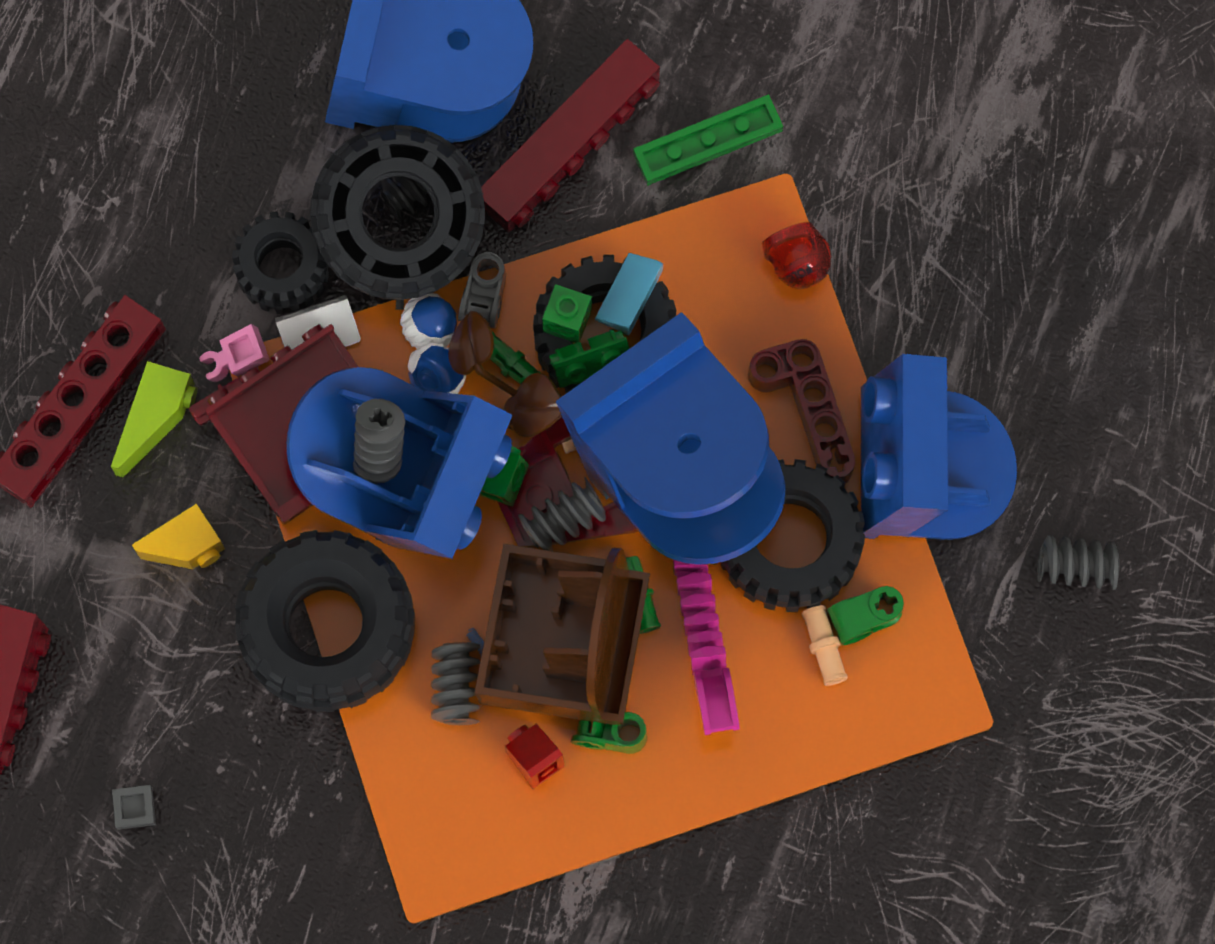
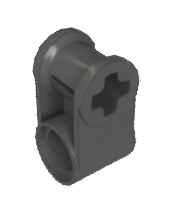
(482, 294)

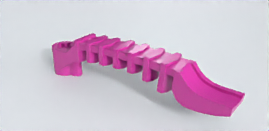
(706, 648)

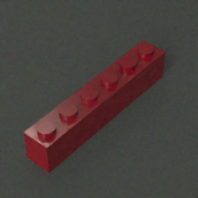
(569, 135)

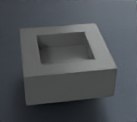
(133, 807)

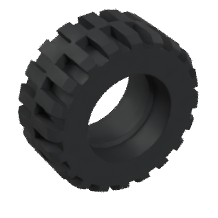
(595, 280)
(834, 567)

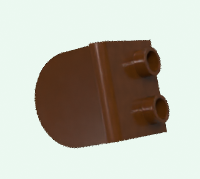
(562, 634)

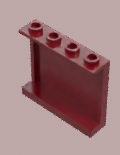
(259, 412)

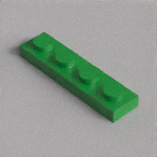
(708, 140)

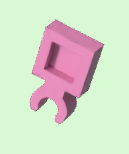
(239, 354)

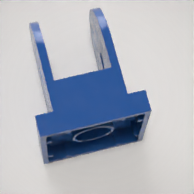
(431, 65)
(678, 447)

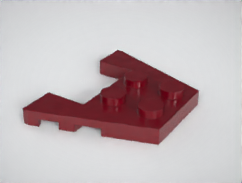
(544, 479)

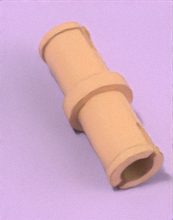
(824, 645)

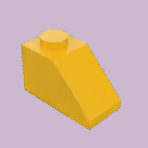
(182, 542)

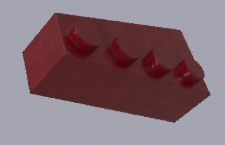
(21, 644)

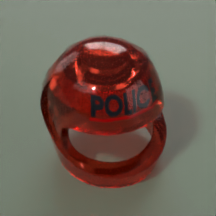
(798, 255)

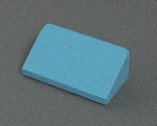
(629, 293)

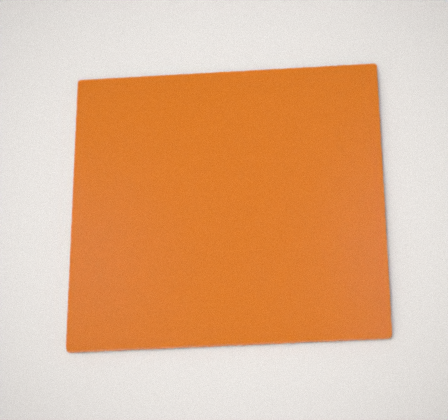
(449, 796)

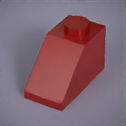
(534, 754)

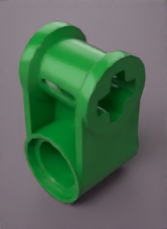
(859, 617)
(607, 735)

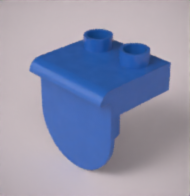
(930, 455)
(445, 460)

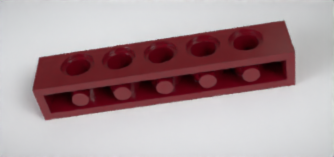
(76, 421)

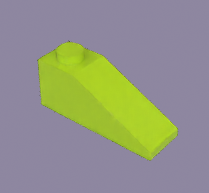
(154, 413)

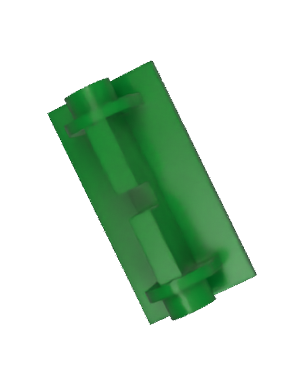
(576, 365)

